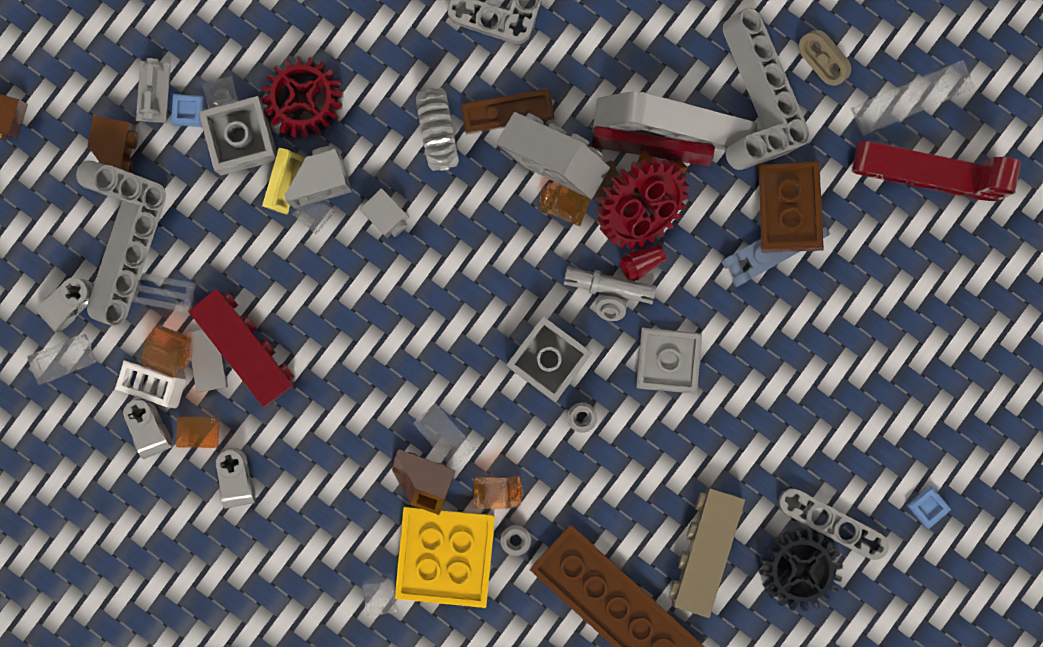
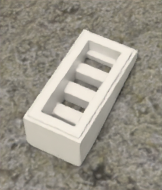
(168, 391)

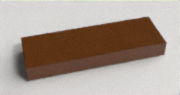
(496, 112)

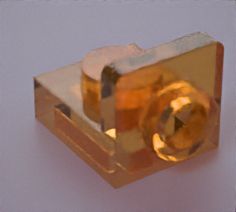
(563, 204)
(497, 492)

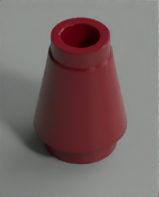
(641, 262)

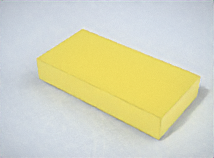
(284, 170)

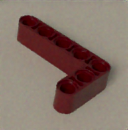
(984, 181)

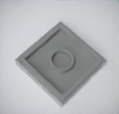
(669, 360)

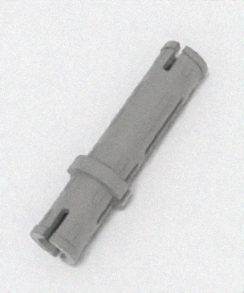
(610, 285)

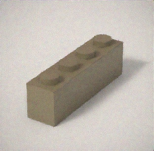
(707, 552)

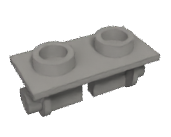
(153, 91)

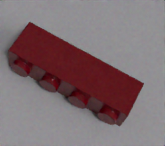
(241, 348)

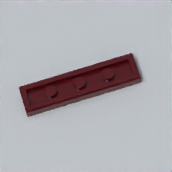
(656, 146)

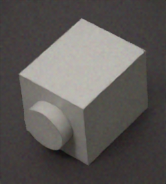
(385, 214)

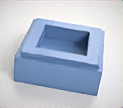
(186, 110)
(928, 507)

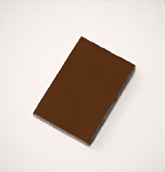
(790, 207)

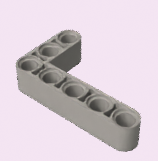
(769, 92)
(670, 118)
(131, 233)

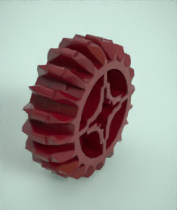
(292, 106)

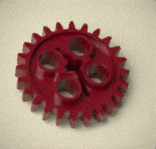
(623, 215)

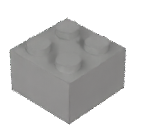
(238, 136)
(549, 359)

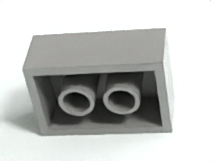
(554, 154)

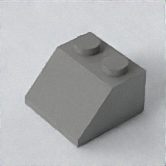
(319, 179)

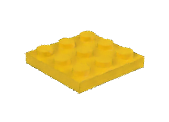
(445, 557)

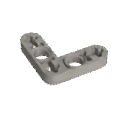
(505, 19)

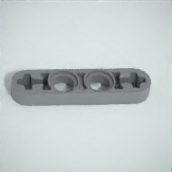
(833, 522)

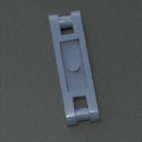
(757, 261)

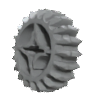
(437, 129)

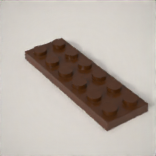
(607, 595)

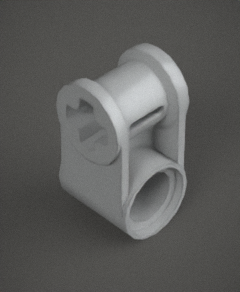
(62, 306)
(148, 431)
(235, 485)

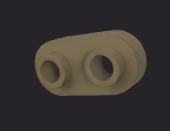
(823, 59)

